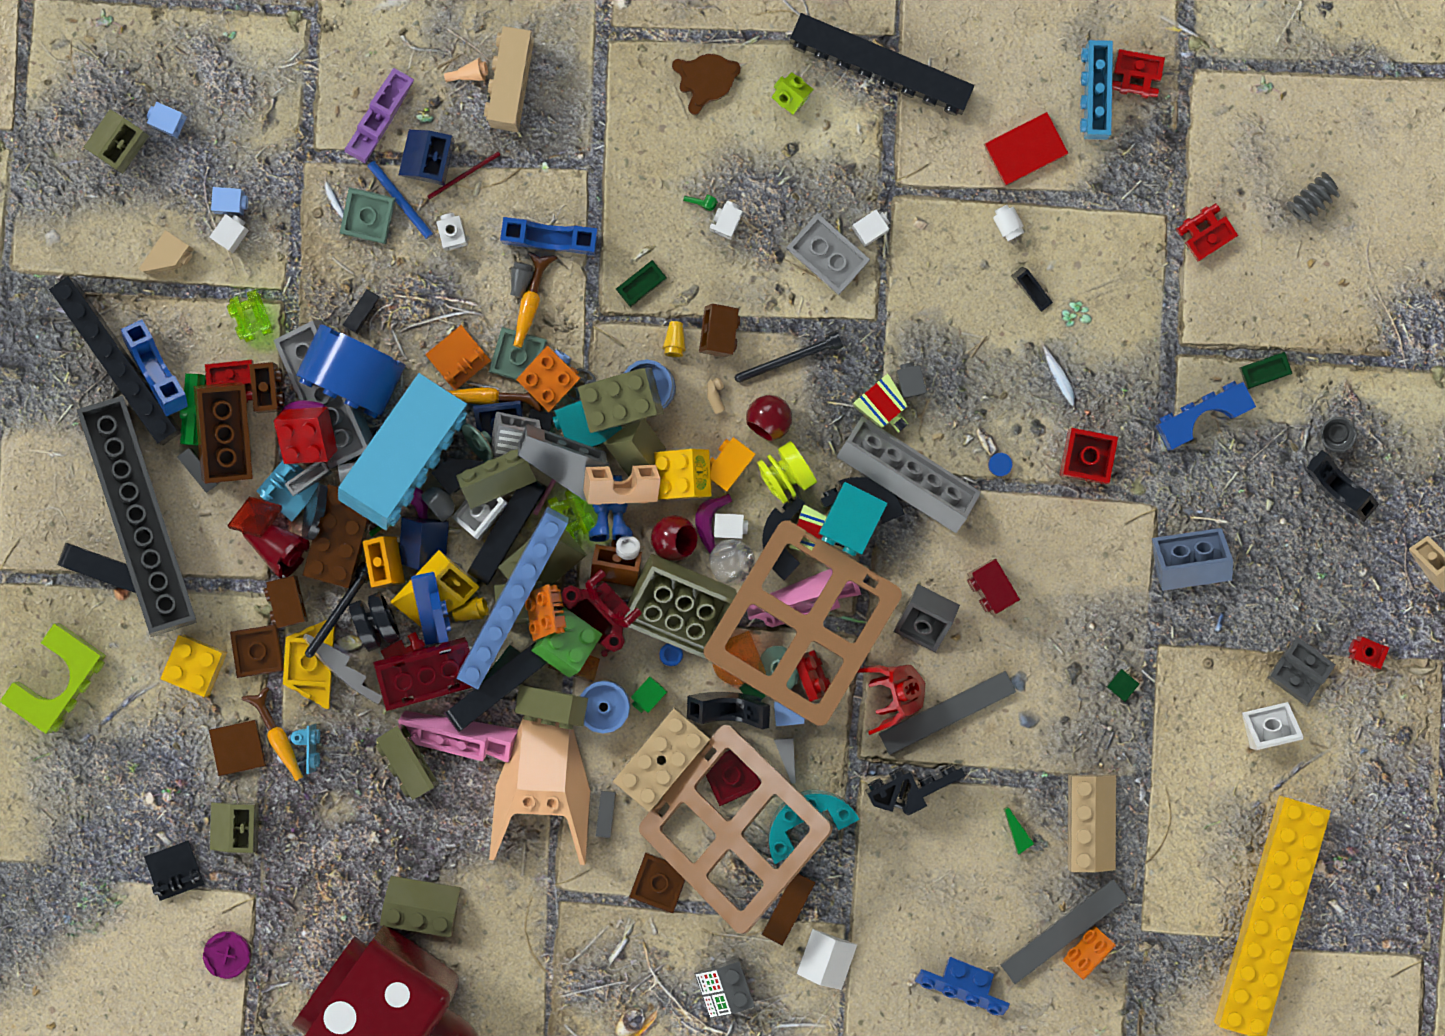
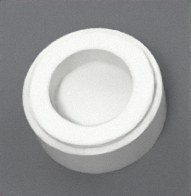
(627, 547)

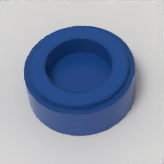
(1000, 464)
(670, 655)

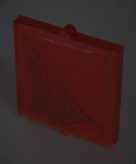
(255, 517)

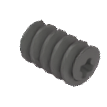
(1313, 197)

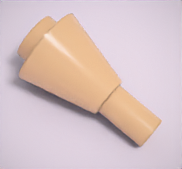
(472, 71)

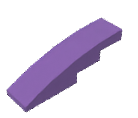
(379, 115)

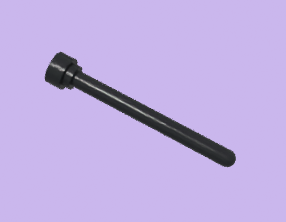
(832, 342)
(361, 577)

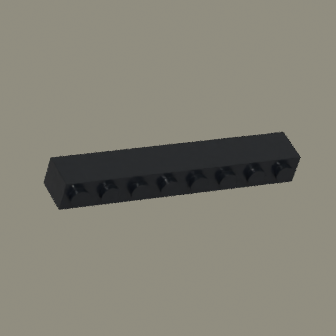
(881, 64)
(114, 359)

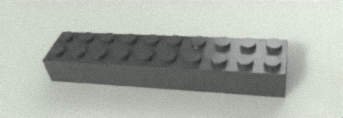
(136, 516)

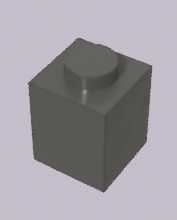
(910, 380)

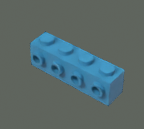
(1098, 90)

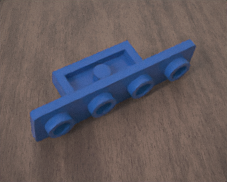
(430, 608)
(965, 983)

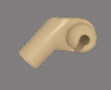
(713, 396)

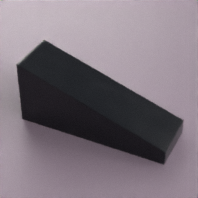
(1031, 288)
(361, 311)

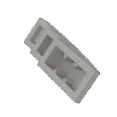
(336, 663)

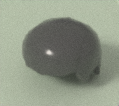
(1338, 434)
(439, 502)

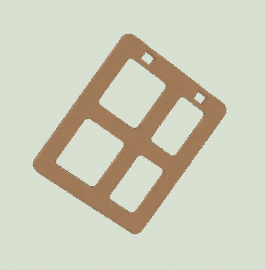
(808, 627)
(731, 833)

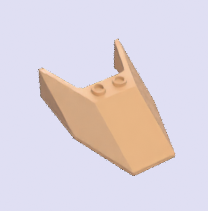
(543, 779)

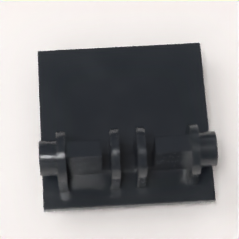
(174, 870)

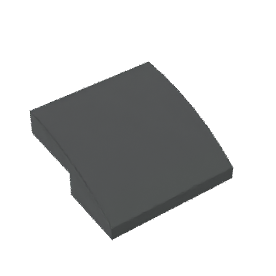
(1301, 671)

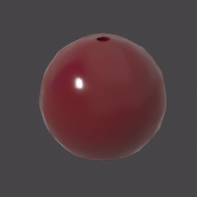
(769, 417)
(674, 538)

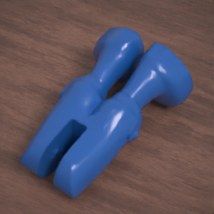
(600, 532)

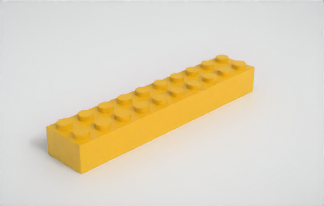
(1272, 917)

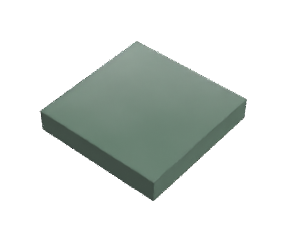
(367, 215)
(511, 360)

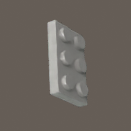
(828, 254)

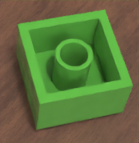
(569, 649)

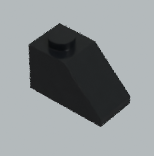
(448, 469)

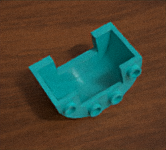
(786, 818)

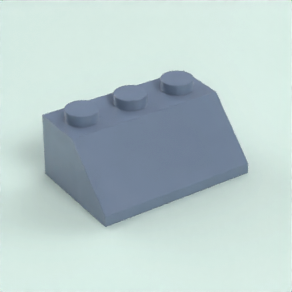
(1192, 559)

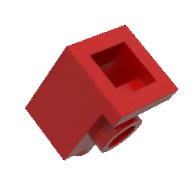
(1378, 654)

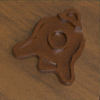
(706, 78)

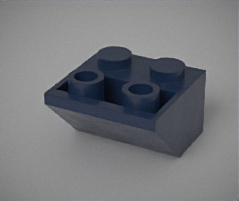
(427, 156)

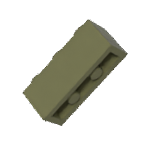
(495, 478)
(551, 706)

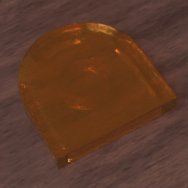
(744, 648)

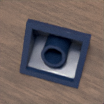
(485, 414)
(421, 540)

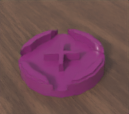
(226, 954)

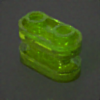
(246, 329)
(584, 520)

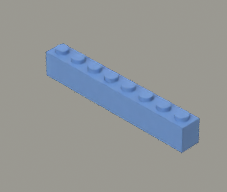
(512, 598)

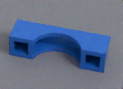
(549, 237)
(150, 363)
(1179, 428)

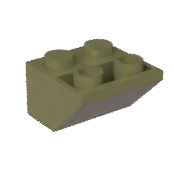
(116, 141)
(234, 827)

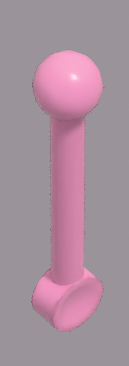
(544, 497)

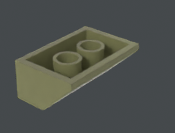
(563, 558)
(406, 762)
(420, 906)

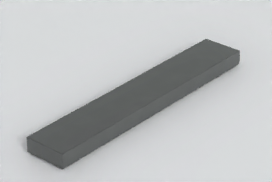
(947, 712)
(1063, 931)

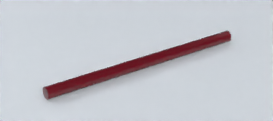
(465, 174)

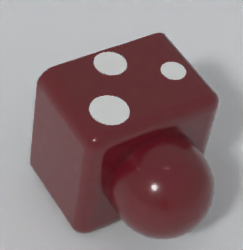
(384, 992)

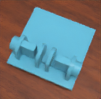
(276, 492)
(308, 737)

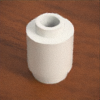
(1008, 222)

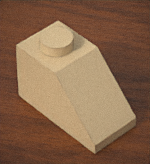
(166, 255)
(1431, 561)

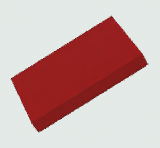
(1026, 149)

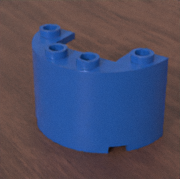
(350, 370)

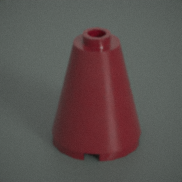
(280, 549)

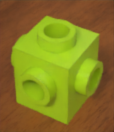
(791, 92)

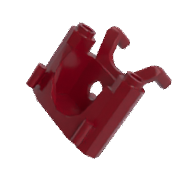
(601, 610)

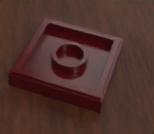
(731, 778)

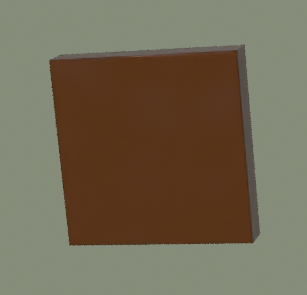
(257, 651)
(237, 747)
(657, 883)

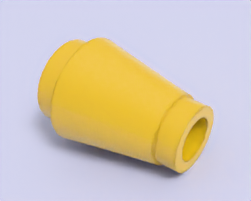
(674, 341)
(471, 610)

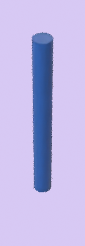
(400, 200)

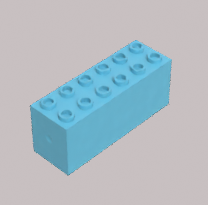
(403, 452)

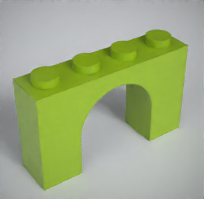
(82, 662)

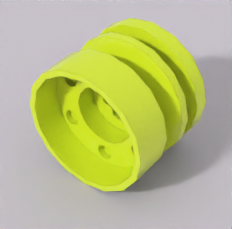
(786, 472)

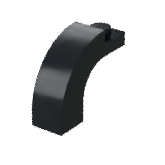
(1340, 488)
(893, 508)
(786, 562)
(728, 707)

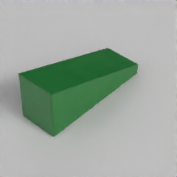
(1019, 835)

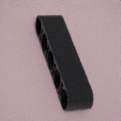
(505, 531)
(96, 566)
(494, 688)

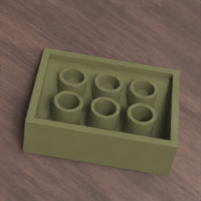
(678, 604)

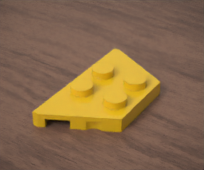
(307, 674)

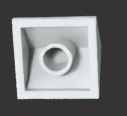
(481, 518)
(1271, 726)
(826, 959)

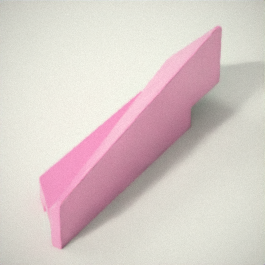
(802, 597)
(471, 742)

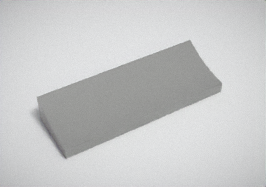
(348, 423)
(909, 474)

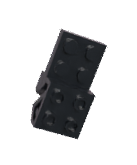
(885, 793)

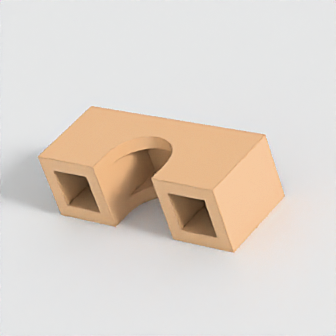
(639, 488)

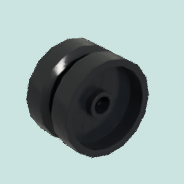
(374, 621)

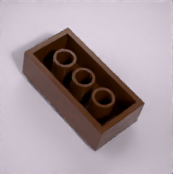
(223, 432)
(339, 543)

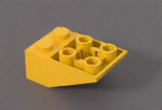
(453, 586)

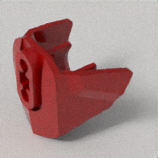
(906, 688)

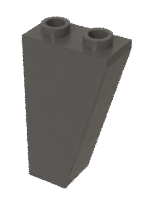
(560, 457)

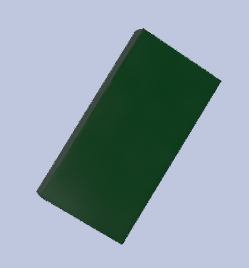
(641, 283)
(1265, 370)

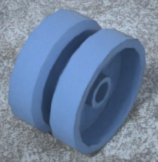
(663, 378)
(617, 702)

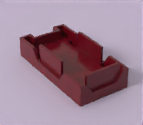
(422, 675)

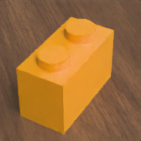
(730, 463)
(383, 562)

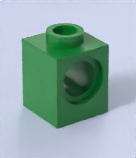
(648, 695)

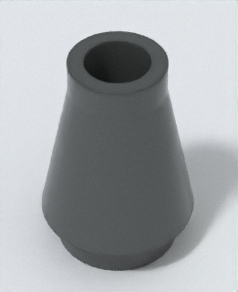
(520, 278)

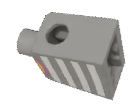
(507, 432)

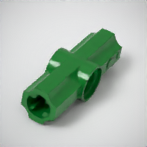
(188, 415)

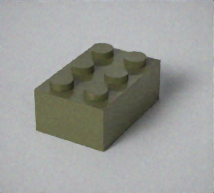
(620, 400)

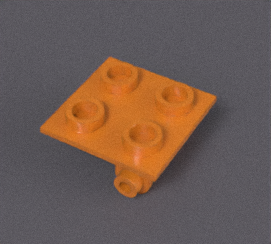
(458, 357)
(548, 378)
(542, 614)
(1088, 952)

